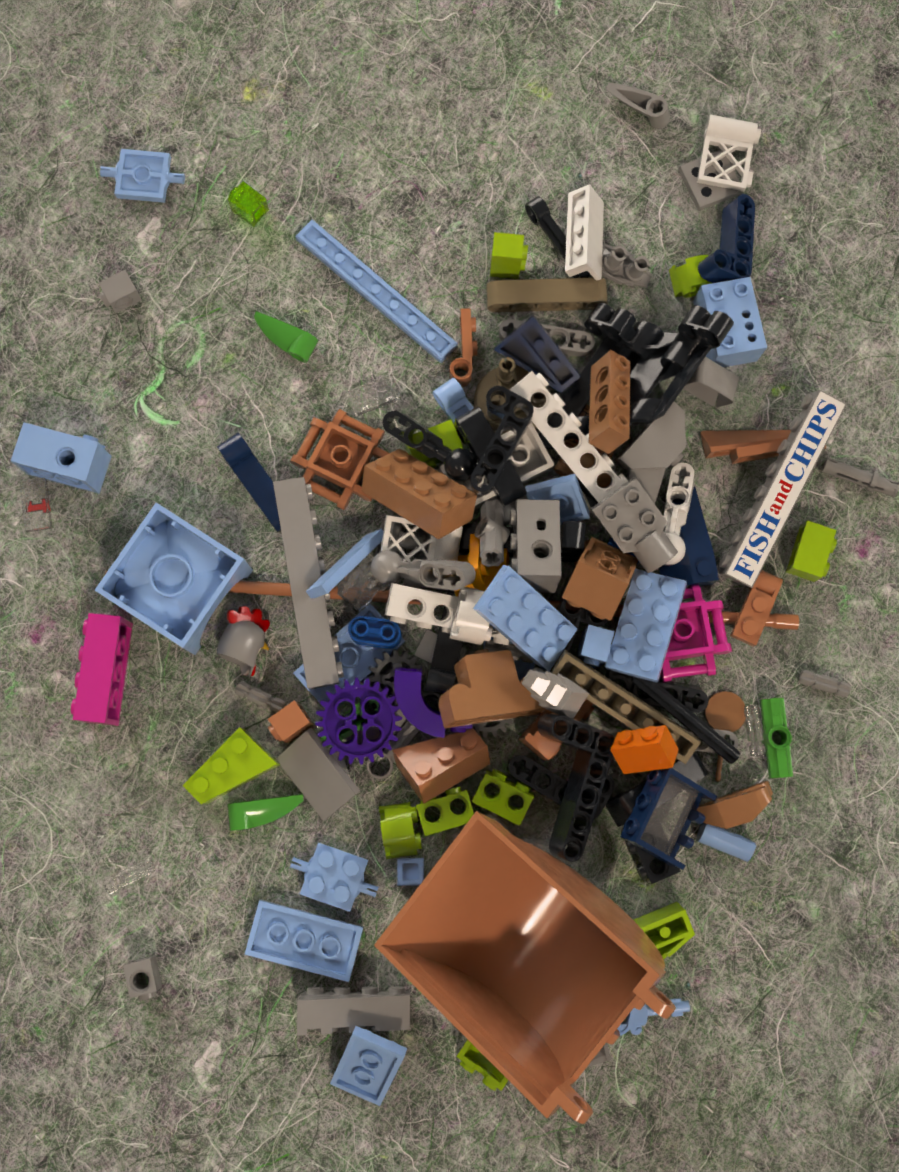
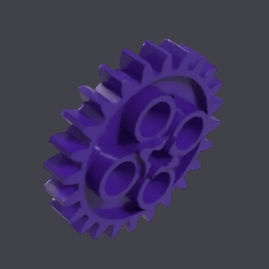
(383, 718)

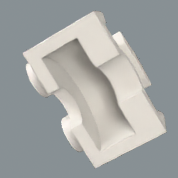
(468, 624)

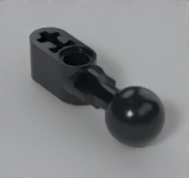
(457, 463)

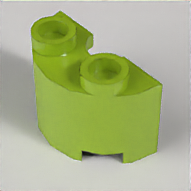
(686, 278)
(399, 830)
(474, 1060)

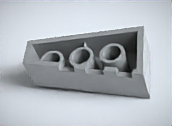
(349, 1008)

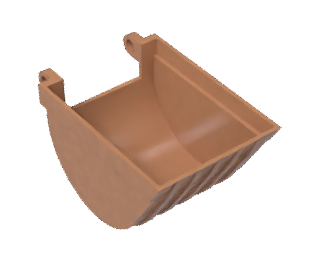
(525, 960)

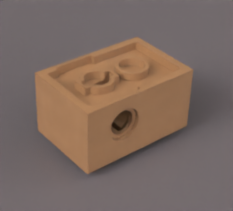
(600, 579)

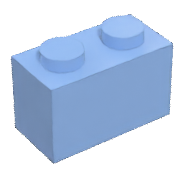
(594, 645)

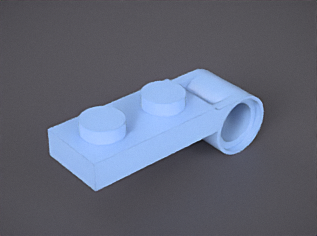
(452, 399)

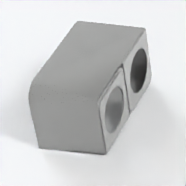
(710, 380)

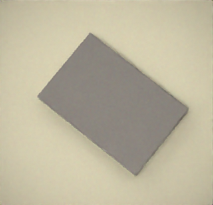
(317, 774)

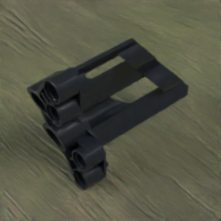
(652, 359)

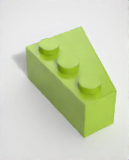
(232, 765)
(667, 928)

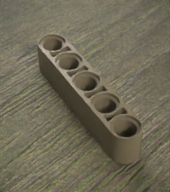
(545, 294)

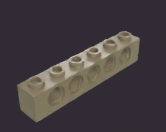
(622, 703)

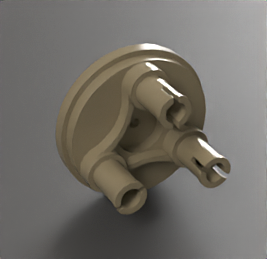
(505, 375)

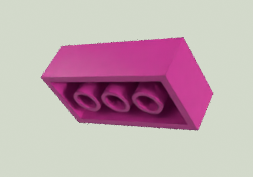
(102, 669)

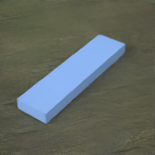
(345, 564)

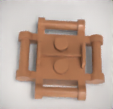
(339, 456)

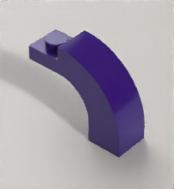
(413, 705)

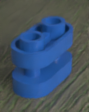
(374, 632)

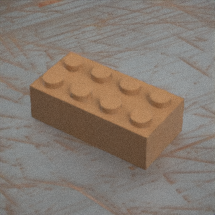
(419, 493)

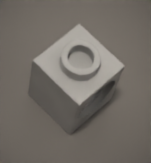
(119, 292)
(150, 967)

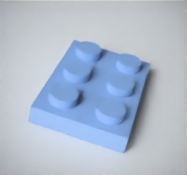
(368, 1065)

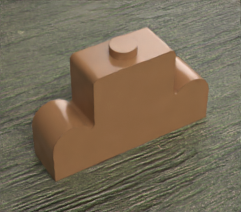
(486, 691)

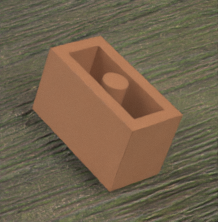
(289, 722)

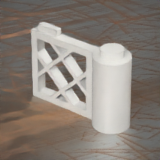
(732, 135)
(442, 548)

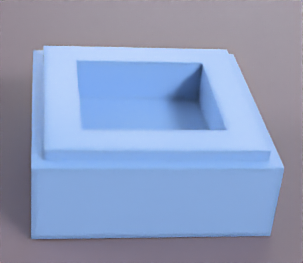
(410, 871)

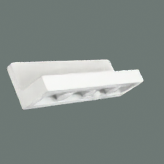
(584, 232)

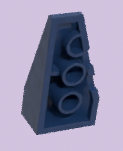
(699, 560)

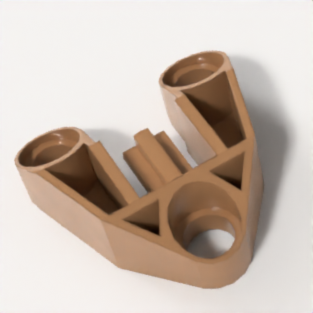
(738, 806)

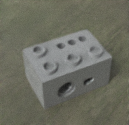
(537, 543)

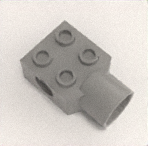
(636, 525)

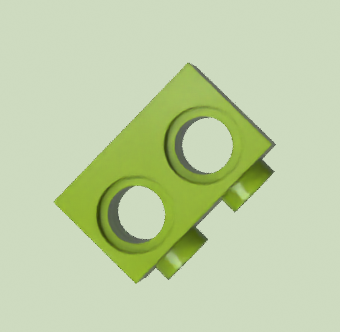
(500, 803)
(447, 818)

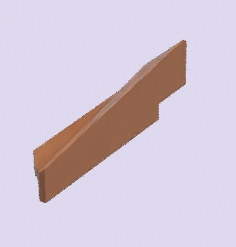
(743, 444)

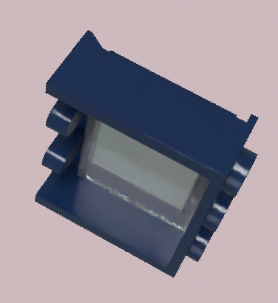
(664, 815)

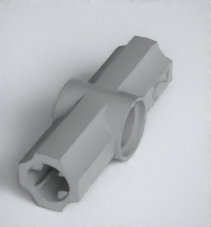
(492, 533)

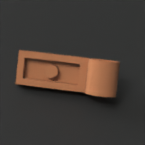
(469, 348)
(756, 608)

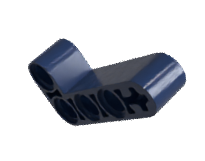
(736, 243)
(252, 476)

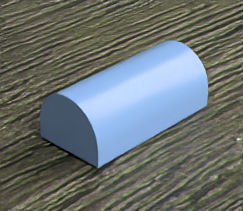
(726, 841)

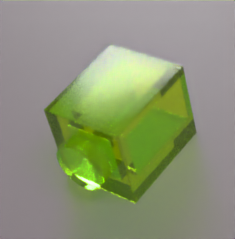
(247, 203)

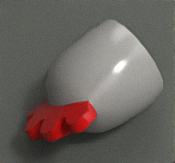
(243, 638)

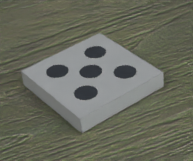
(703, 194)

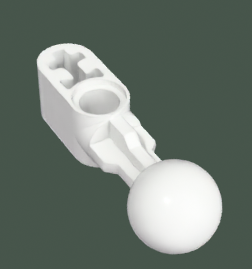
(677, 514)

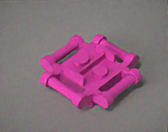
(694, 638)

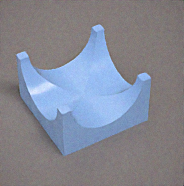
(172, 577)

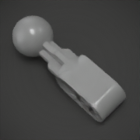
(389, 567)

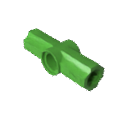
(778, 756)

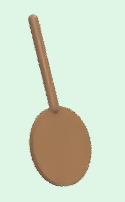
(724, 712)

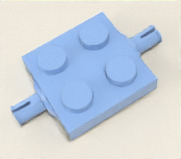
(142, 175)
(334, 877)

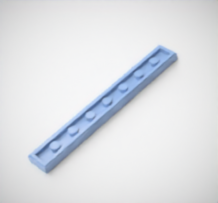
(376, 291)

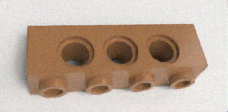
(609, 402)

